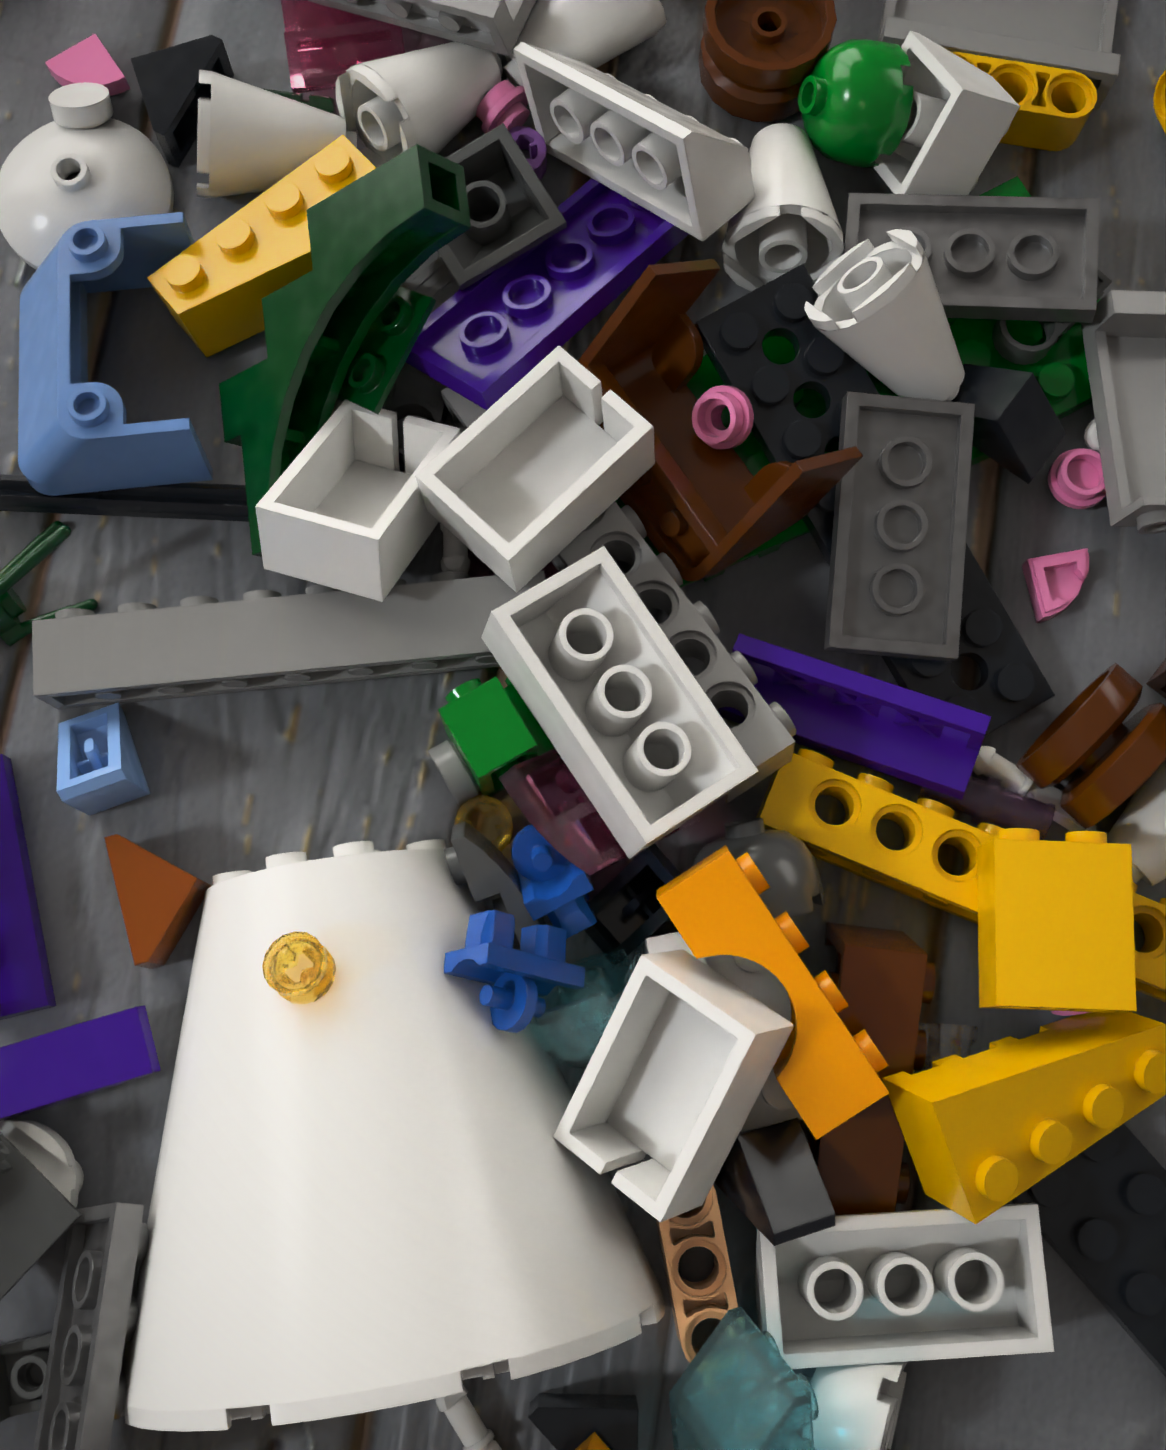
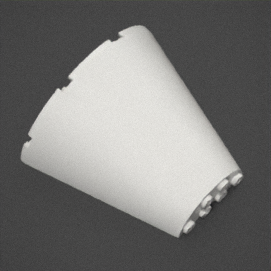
(364, 1178)

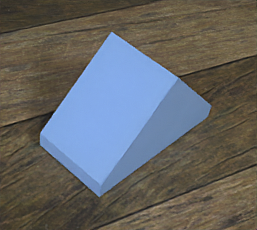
(98, 761)

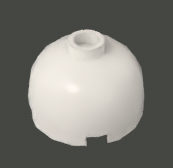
(857, 1405)

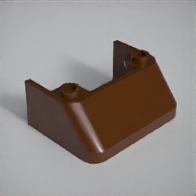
(695, 499)

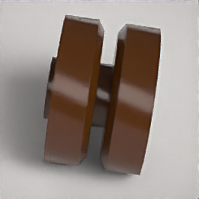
(762, 52)
(1110, 755)

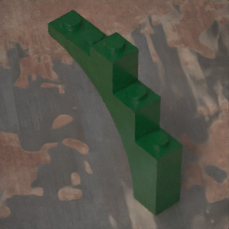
(361, 253)

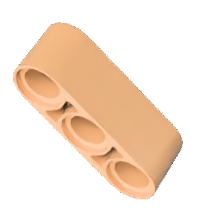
(708, 1297)

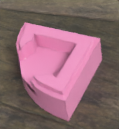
(88, 63)
(1055, 581)

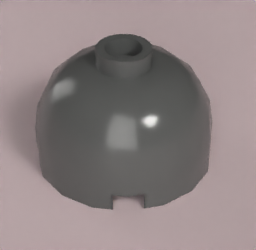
(781, 860)

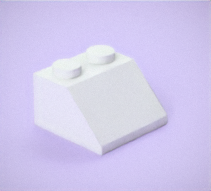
(951, 124)

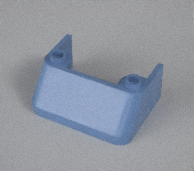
(75, 429)

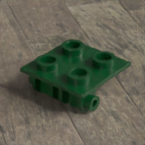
(386, 349)

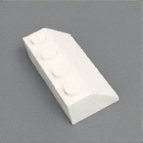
(635, 143)
(616, 701)
(906, 1288)

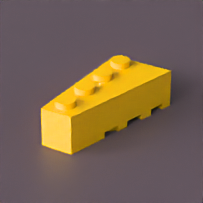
(221, 278)
(1025, 1106)

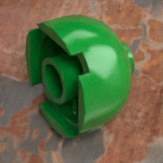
(857, 101)

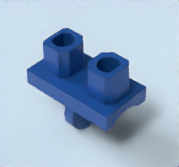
(551, 883)
(516, 975)

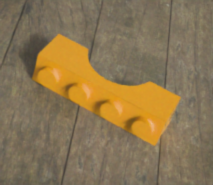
(821, 1064)

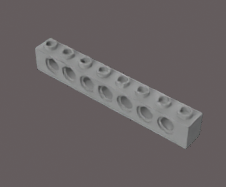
(690, 627)

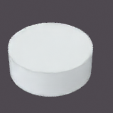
(81, 105)

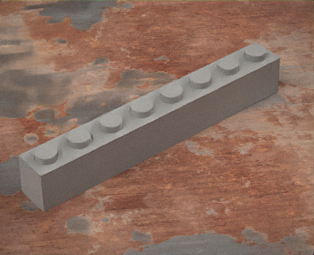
(265, 641)

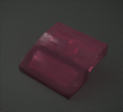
(328, 41)
(563, 812)

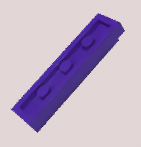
(867, 718)
(23, 955)

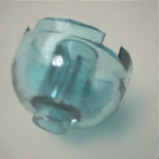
(578, 1017)

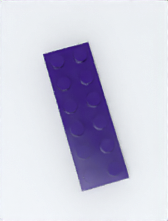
(522, 311)

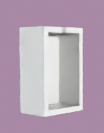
(537, 468)
(346, 508)
(672, 1082)

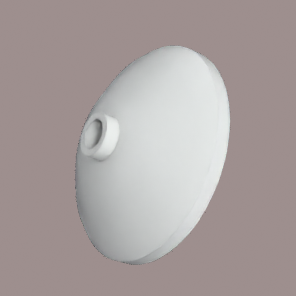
(117, 179)

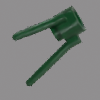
(10, 604)

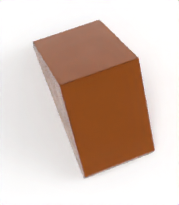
(153, 898)

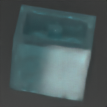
(741, 1394)

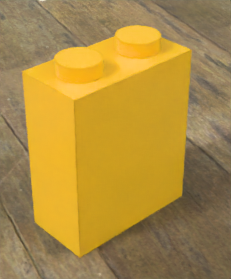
(1056, 923)

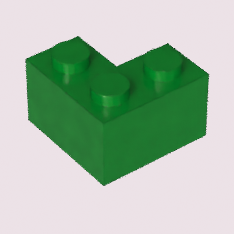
(492, 730)

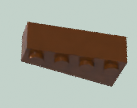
(884, 984)

